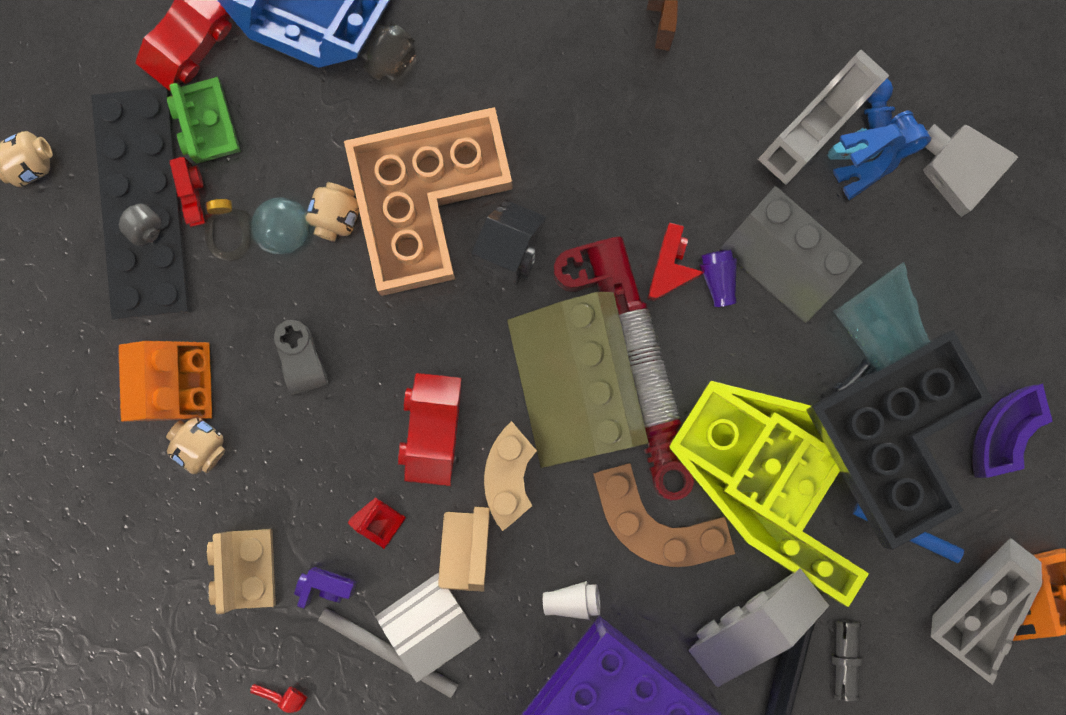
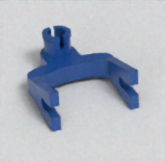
(898, 140)

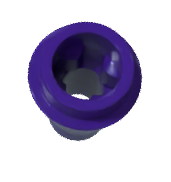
(720, 275)

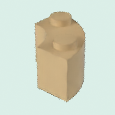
(505, 476)

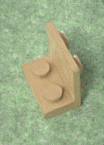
(242, 570)

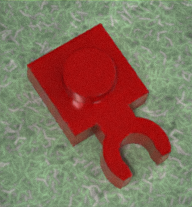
(187, 181)

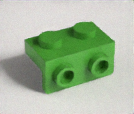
(203, 120)

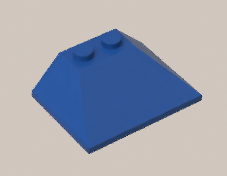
(309, 29)

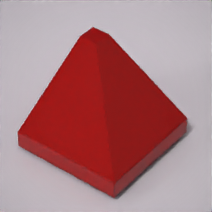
(377, 522)

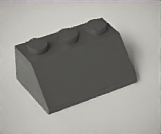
(791, 255)

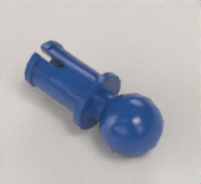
(880, 114)

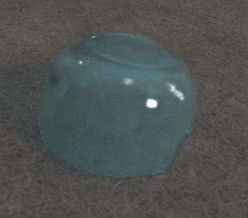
(279, 226)

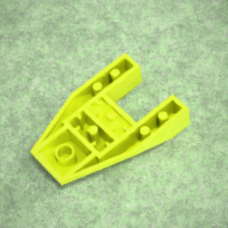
(767, 477)

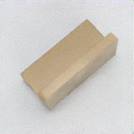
(464, 550)

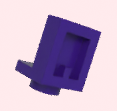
(331, 586)

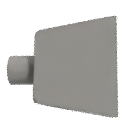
(965, 166)

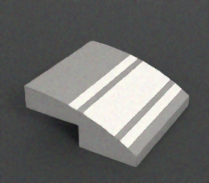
(427, 628)

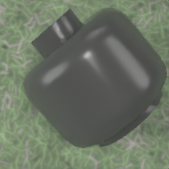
(140, 224)

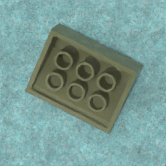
(577, 379)

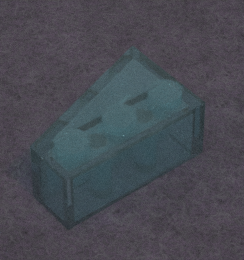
(884, 318)

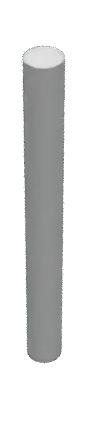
(382, 649)

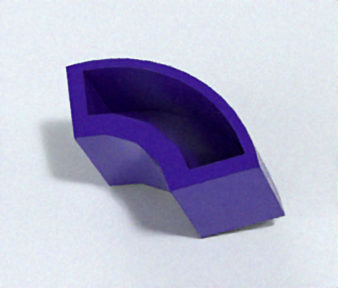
(1006, 431)

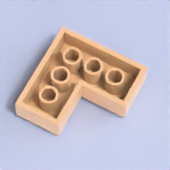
(405, 179)

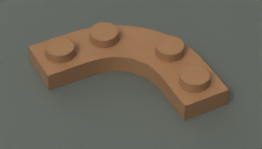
(653, 540)

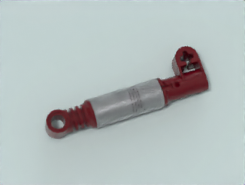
(654, 393)

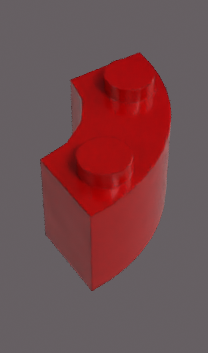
(183, 40)
(432, 429)

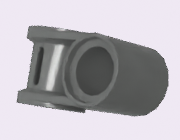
(300, 365)

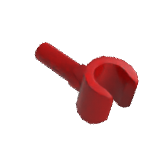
(289, 703)

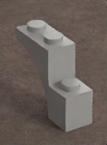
(823, 117)

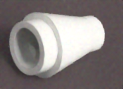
(573, 601)

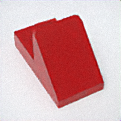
(668, 275)

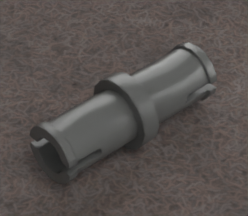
(847, 660)

